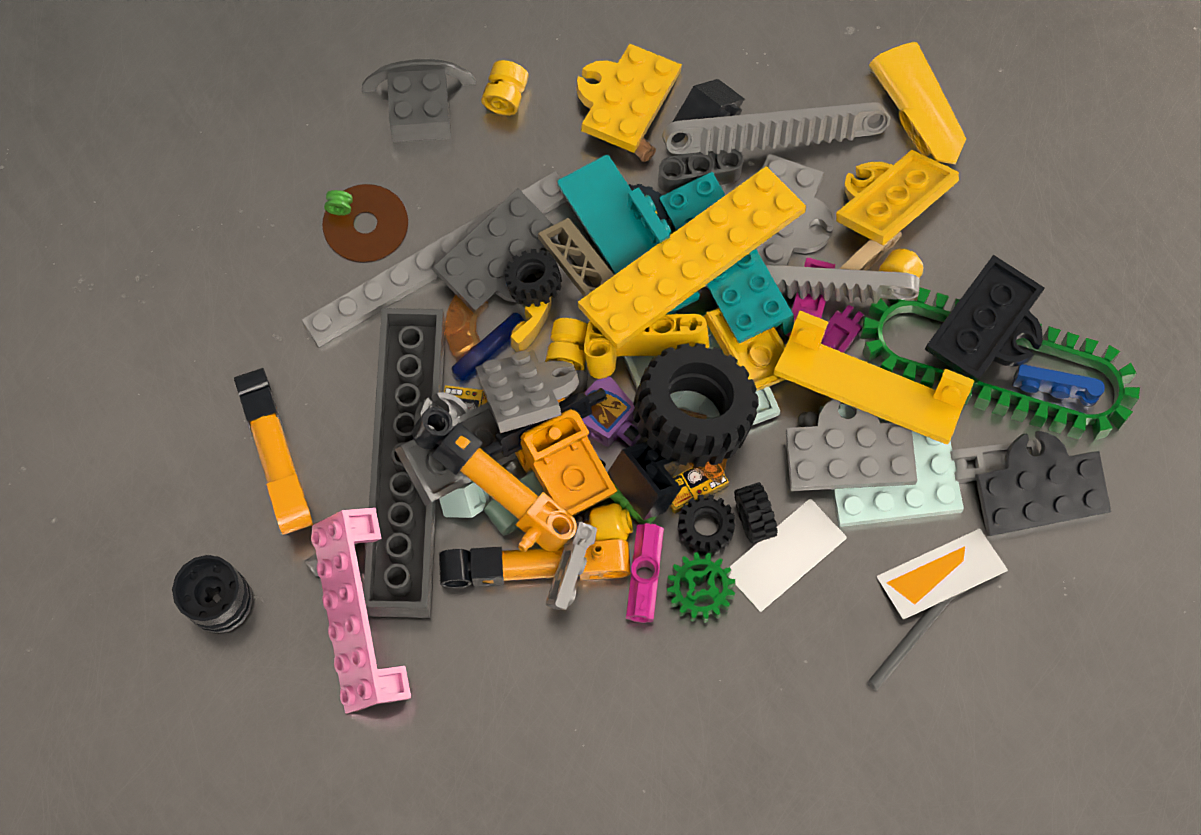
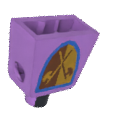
(612, 416)

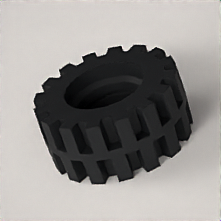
(536, 291)

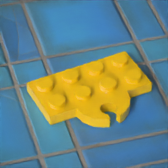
(626, 95)
(893, 194)

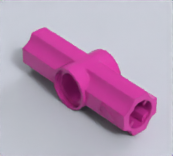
(644, 591)

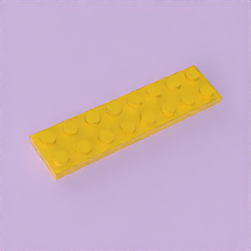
(691, 257)

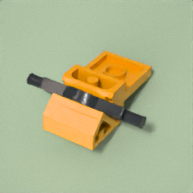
(561, 454)

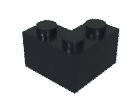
(709, 101)
(645, 479)

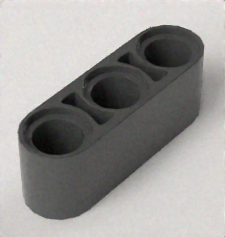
(684, 167)

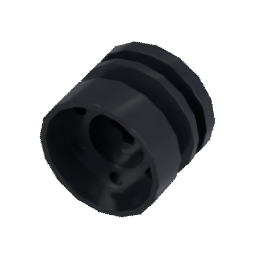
(198, 584)

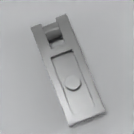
(986, 459)

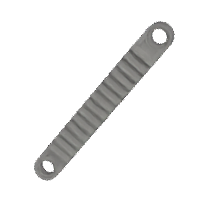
(775, 128)
(844, 283)

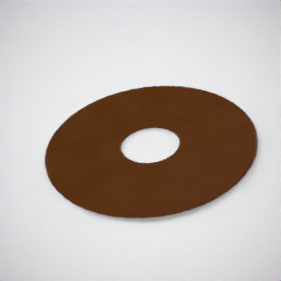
(372, 246)

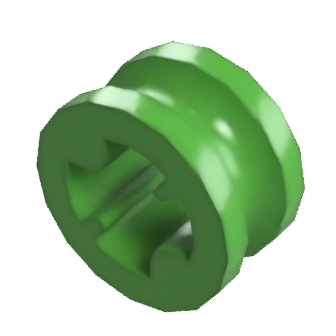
(338, 202)

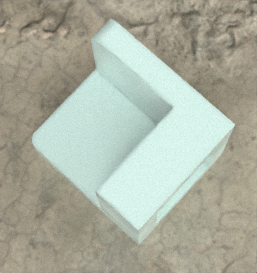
(464, 501)

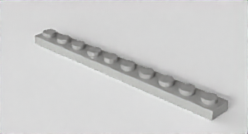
(410, 273)

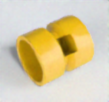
(505, 87)
(568, 342)

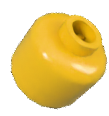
(903, 261)
(611, 522)

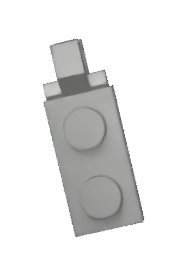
(570, 566)

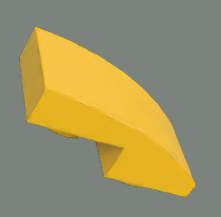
(526, 332)

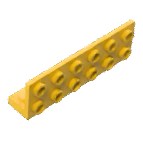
(871, 387)

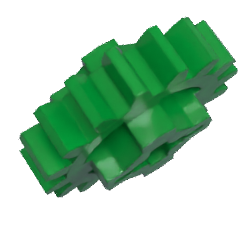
(692, 578)

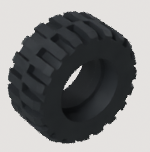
(705, 373)

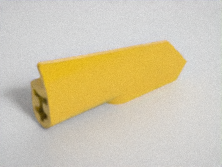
(921, 102)

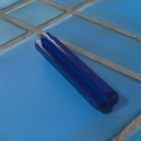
(486, 347)

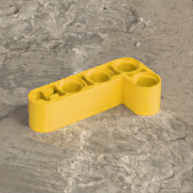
(664, 333)

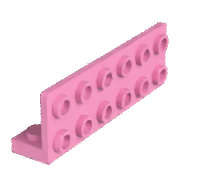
(344, 601)

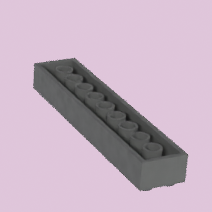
(408, 372)

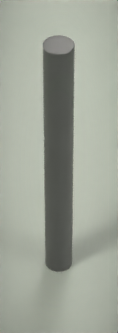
(906, 644)

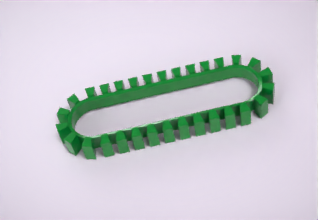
(1100, 424)

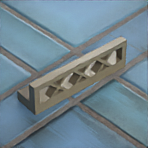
(581, 252)

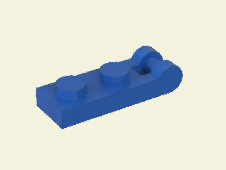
(1058, 384)

